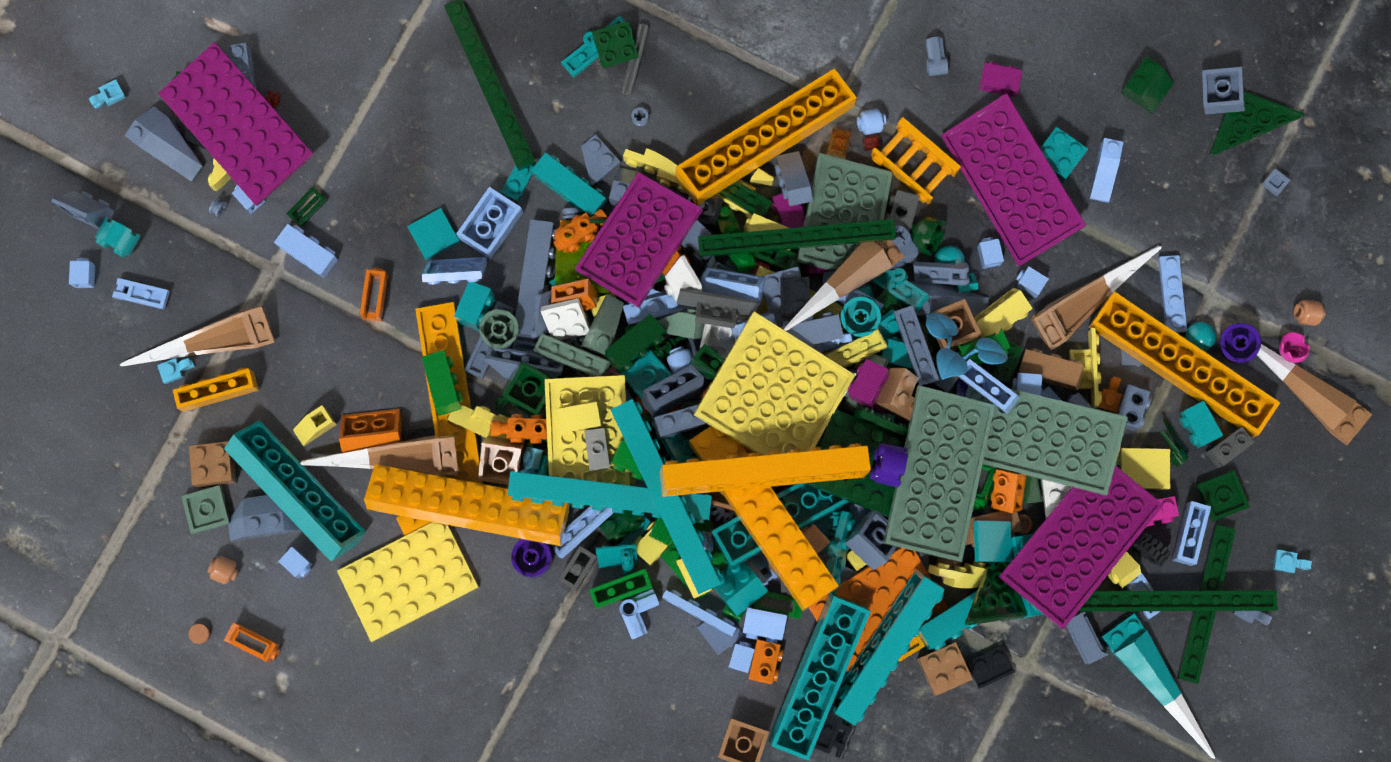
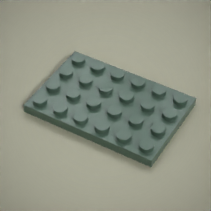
(840, 195)

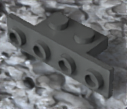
(716, 308)

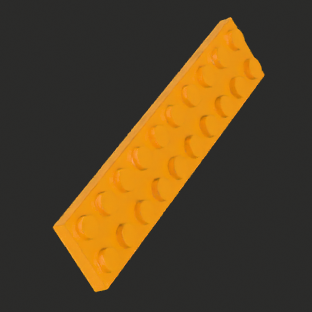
(440, 332)

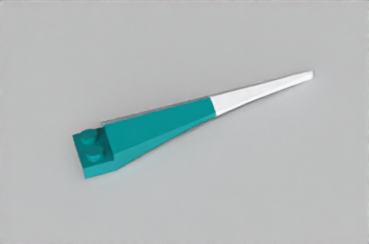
(1138, 653)

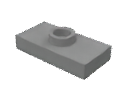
(597, 449)

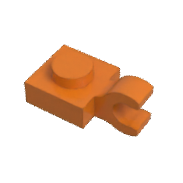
(1110, 397)

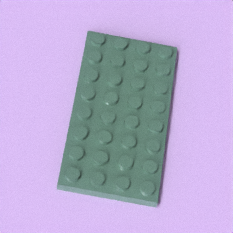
(1055, 441)
(941, 475)

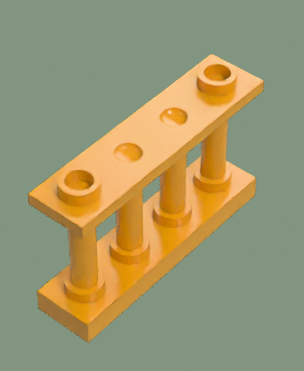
(919, 142)

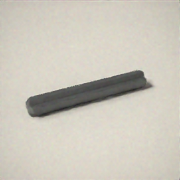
(633, 65)

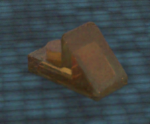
(838, 143)

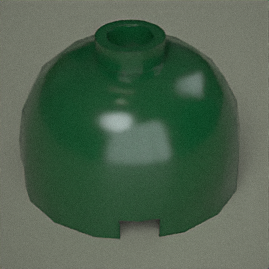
(928, 234)

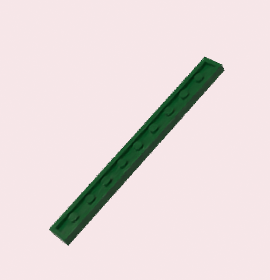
(489, 84)
(796, 238)
(1180, 601)

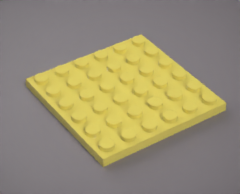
(773, 391)

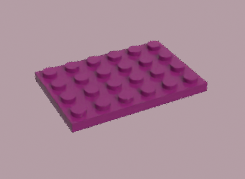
(638, 239)

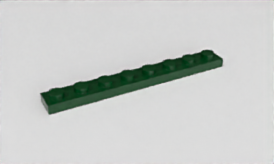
(1203, 621)

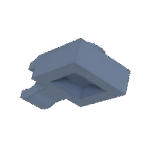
(1249, 616)

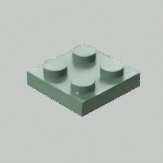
(206, 509)

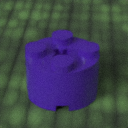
(1240, 331)
(889, 464)
(528, 568)

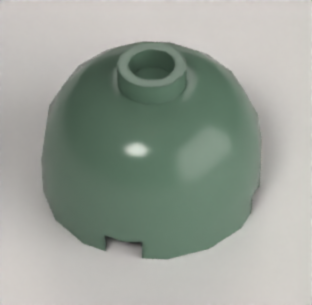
(499, 329)

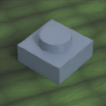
(1275, 182)

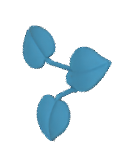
(949, 361)

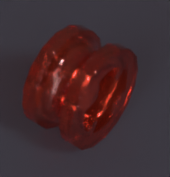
(273, 98)
(871, 143)

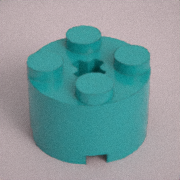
(117, 237)
(855, 325)

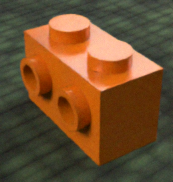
(579, 289)
(1008, 491)
(764, 662)

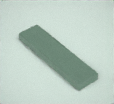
(571, 356)

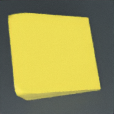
(761, 178)

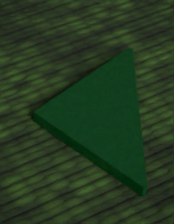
(1257, 119)
(995, 599)

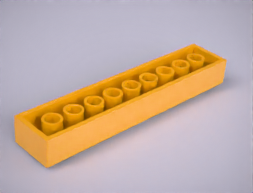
(765, 137)
(1184, 364)
(764, 470)
(463, 505)
(771, 527)

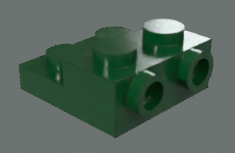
(619, 525)

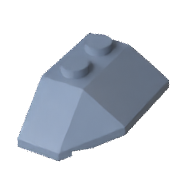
(508, 359)
(259, 518)

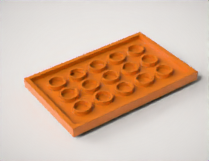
(879, 591)

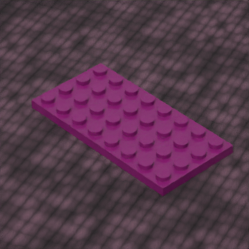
(236, 124)
(1013, 180)
(1079, 546)

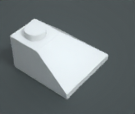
(681, 276)

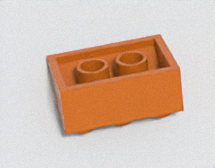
(370, 429)

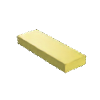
(858, 349)

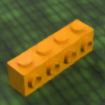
(215, 390)

